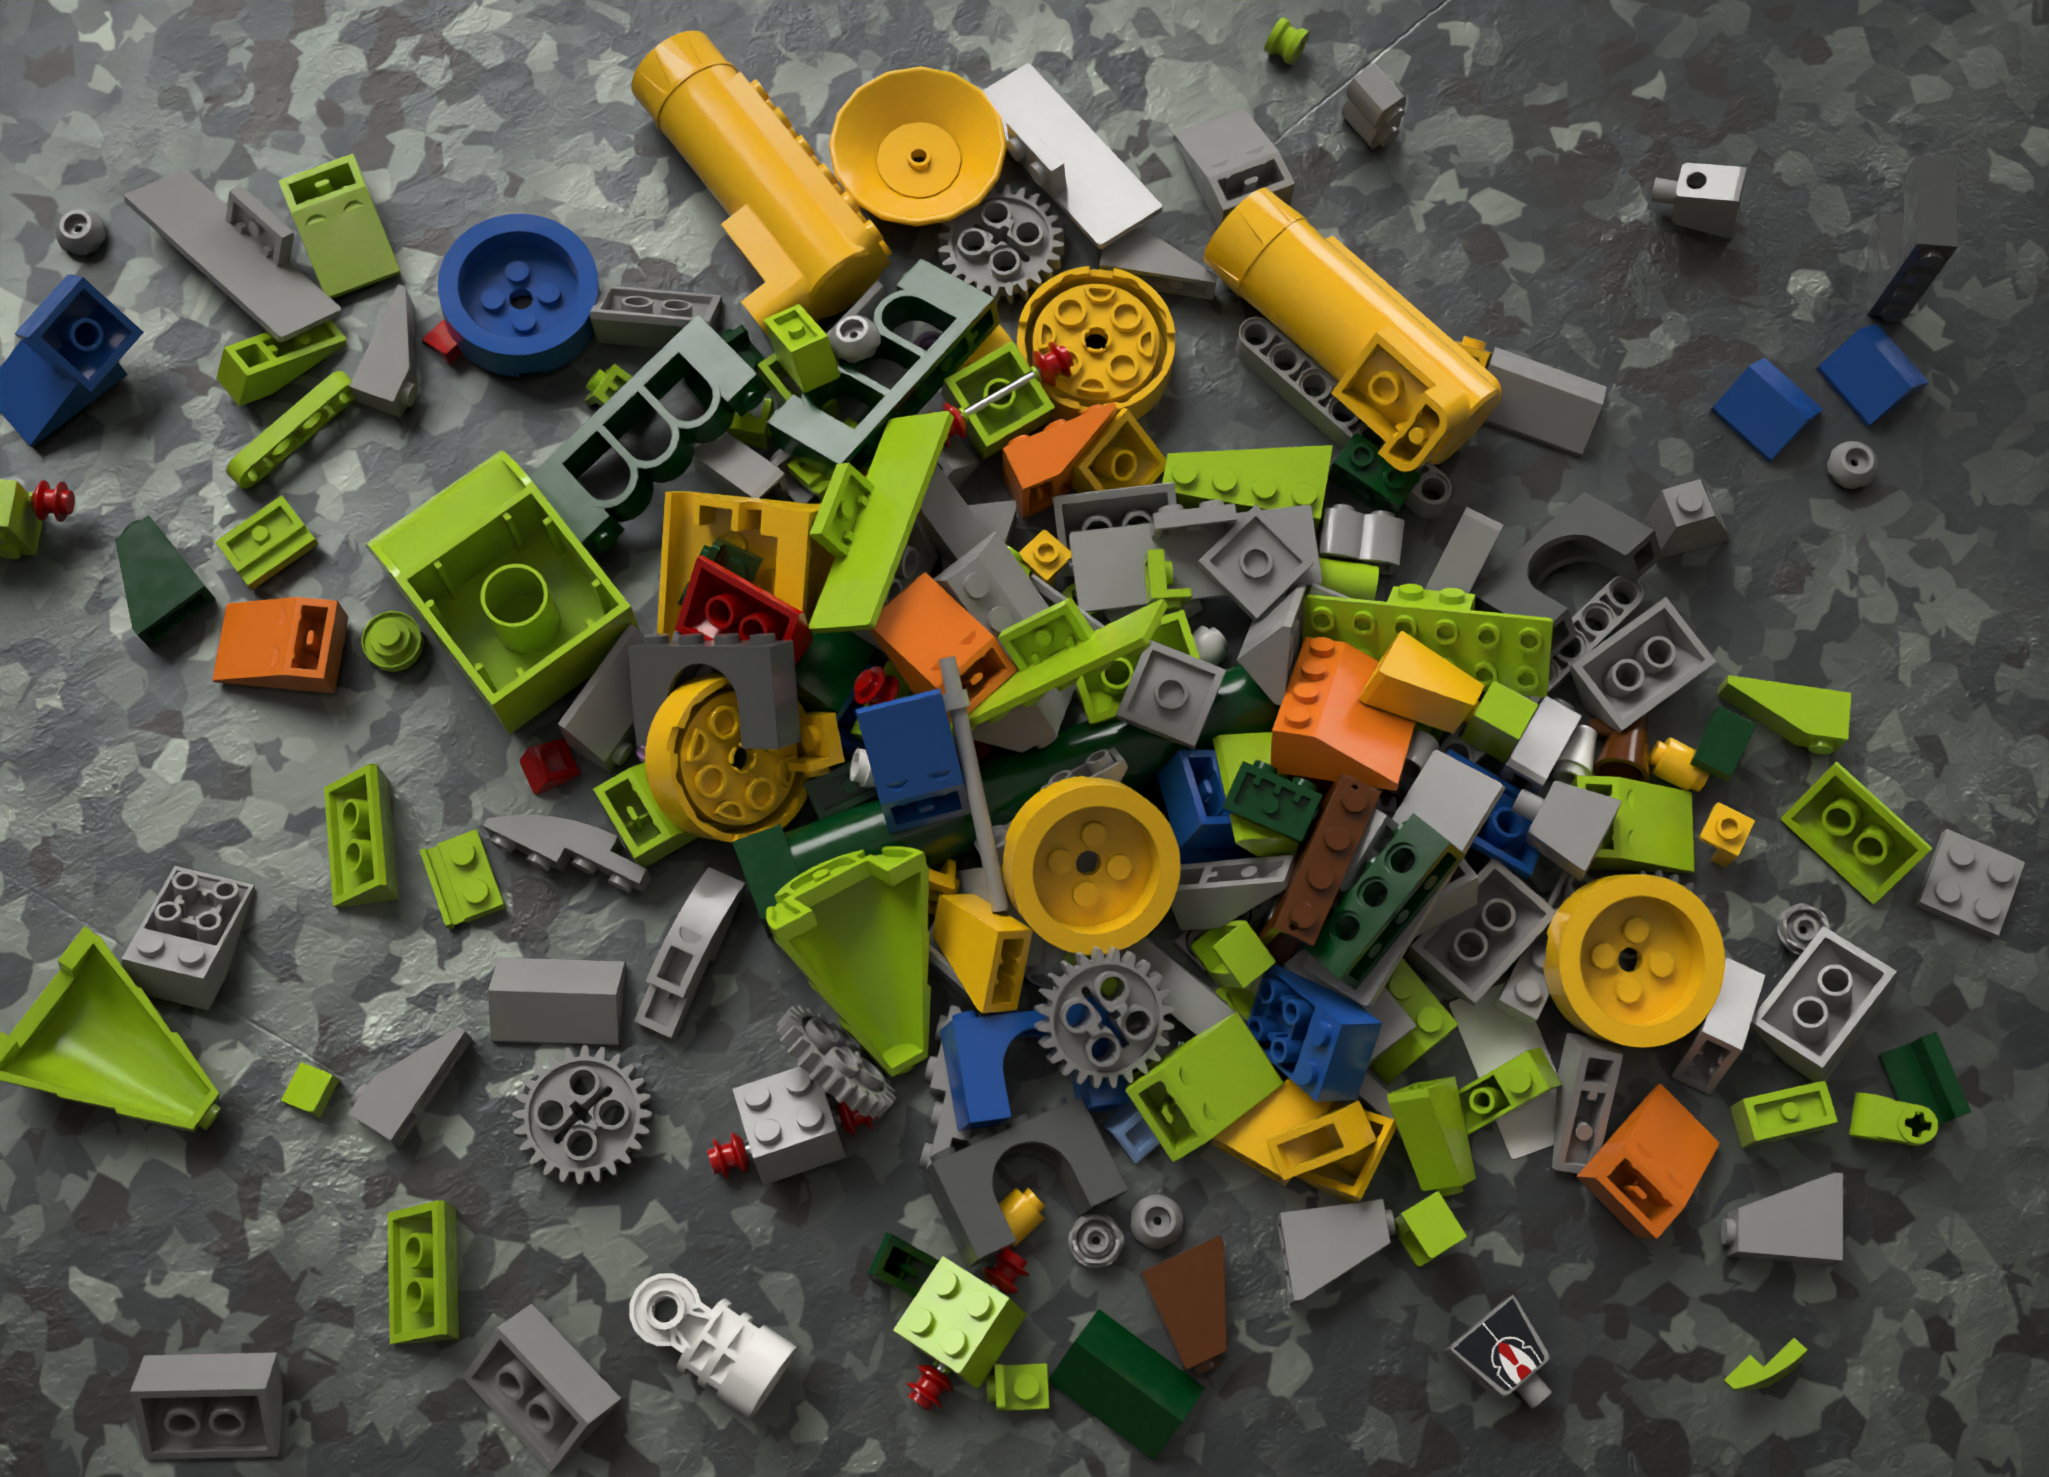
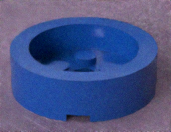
(514, 259)

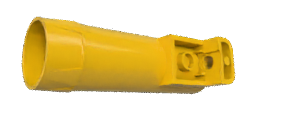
(780, 199)
(1385, 354)

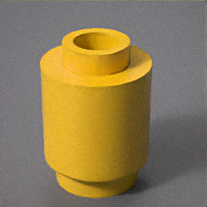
(1672, 763)
(1022, 1212)

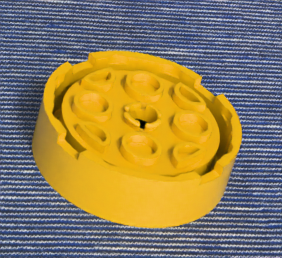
(1131, 318)
(693, 773)
(1133, 871)
(1675, 970)

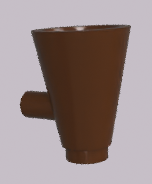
(1624, 752)

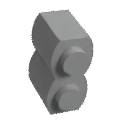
(1374, 107)
(1361, 537)

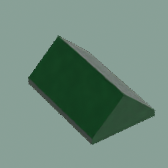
(830, 670)
(1126, 1384)

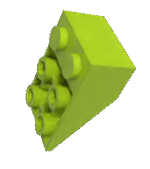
(340, 226)
(638, 817)
(1650, 828)
(1203, 1086)

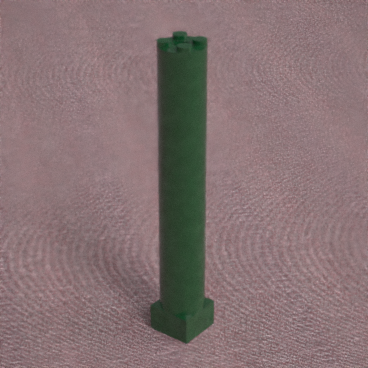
(1008, 780)

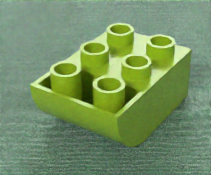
(505, 589)

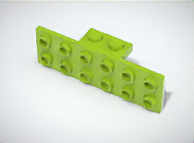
(871, 519)
(1481, 643)
(1058, 649)

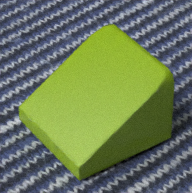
(310, 1089)

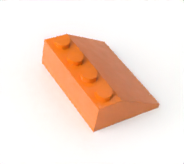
(1328, 729)

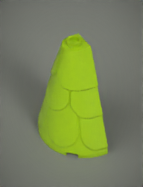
(865, 947)
(106, 1045)

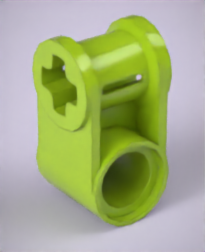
(1884, 1120)

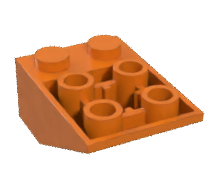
(1044, 463)
(931, 625)
(282, 644)
(1651, 1164)

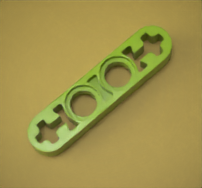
(291, 430)

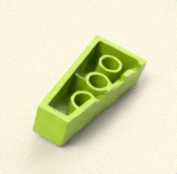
(1252, 477)

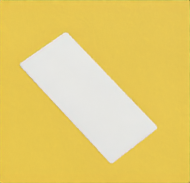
(1493, 1040)

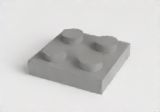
(1255, 563)
(1171, 694)
(1969, 884)

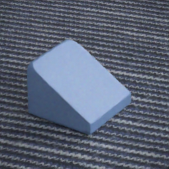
(1131, 1132)

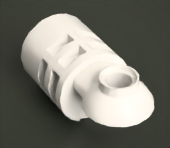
(713, 1342)

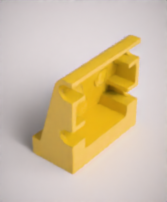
(773, 529)

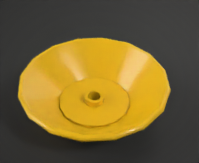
(911, 117)

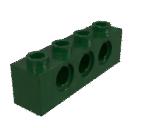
(1406, 897)

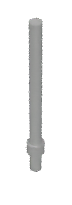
(956, 701)

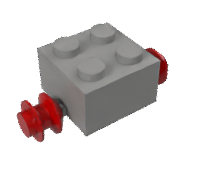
(785, 1128)

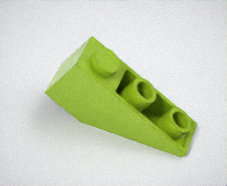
(1507, 1089)

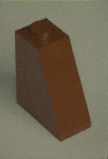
(1191, 1303)

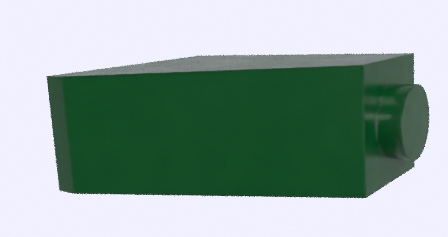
(157, 582)

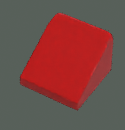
(442, 343)
(548, 765)

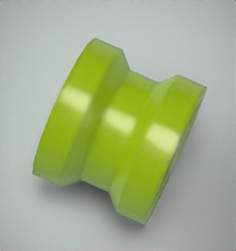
(1286, 41)

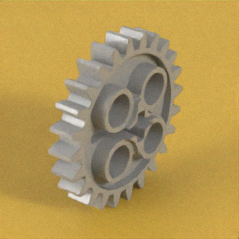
(1003, 244)
(1133, 993)
(835, 1061)
(610, 1142)

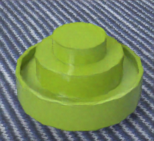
(392, 641)

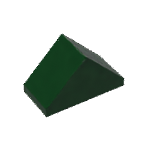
(1722, 742)
(901, 1266)

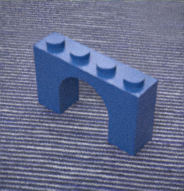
(975, 1057)

